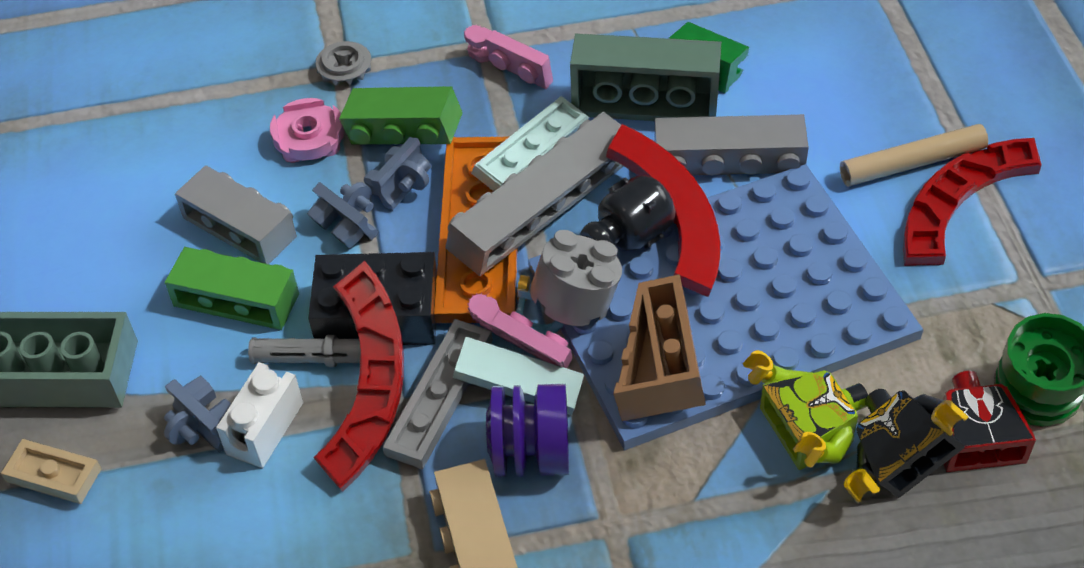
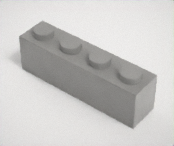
(735, 143)

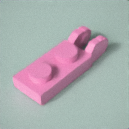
(509, 55)
(518, 331)

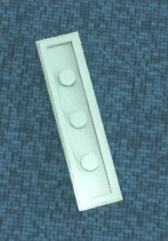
(531, 140)

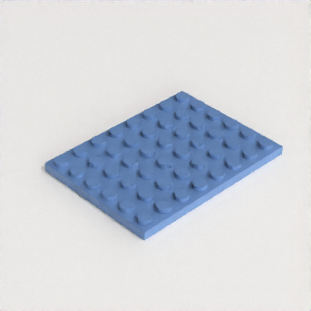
(784, 285)

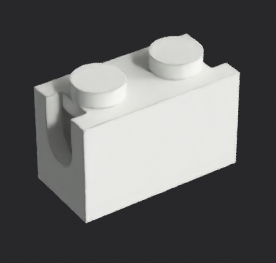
(259, 415)

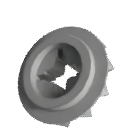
(344, 53)

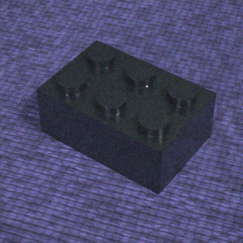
(406, 279)

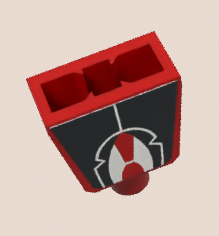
(994, 428)

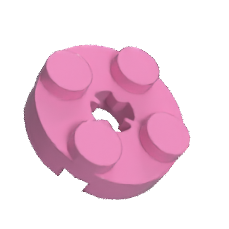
(310, 145)

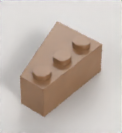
(660, 356)

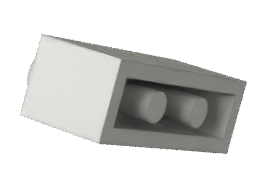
(236, 214)

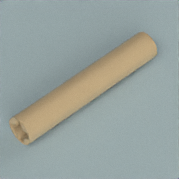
(913, 154)

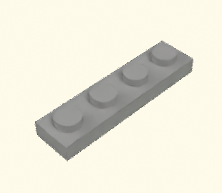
(432, 400)

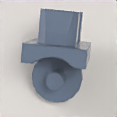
(403, 170)
(354, 223)
(192, 414)

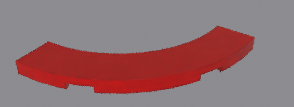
(952, 186)
(694, 216)
(378, 381)

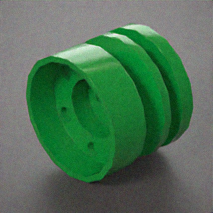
(1044, 368)

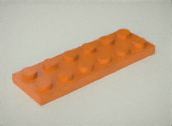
(454, 279)

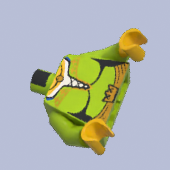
(807, 410)

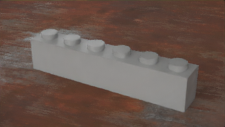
(534, 196)

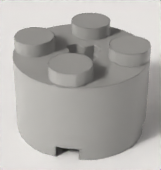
(576, 278)

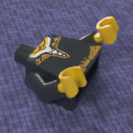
(902, 442)

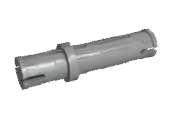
(293, 350)

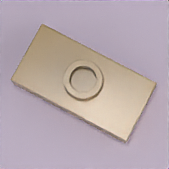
(51, 471)

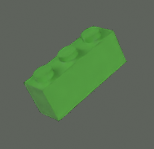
(398, 113)
(232, 287)

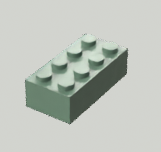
(644, 77)
(65, 359)

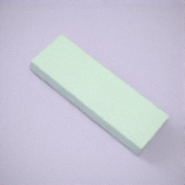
(495, 366)

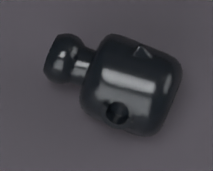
(633, 214)

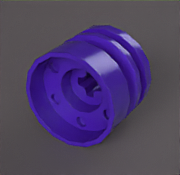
(529, 430)

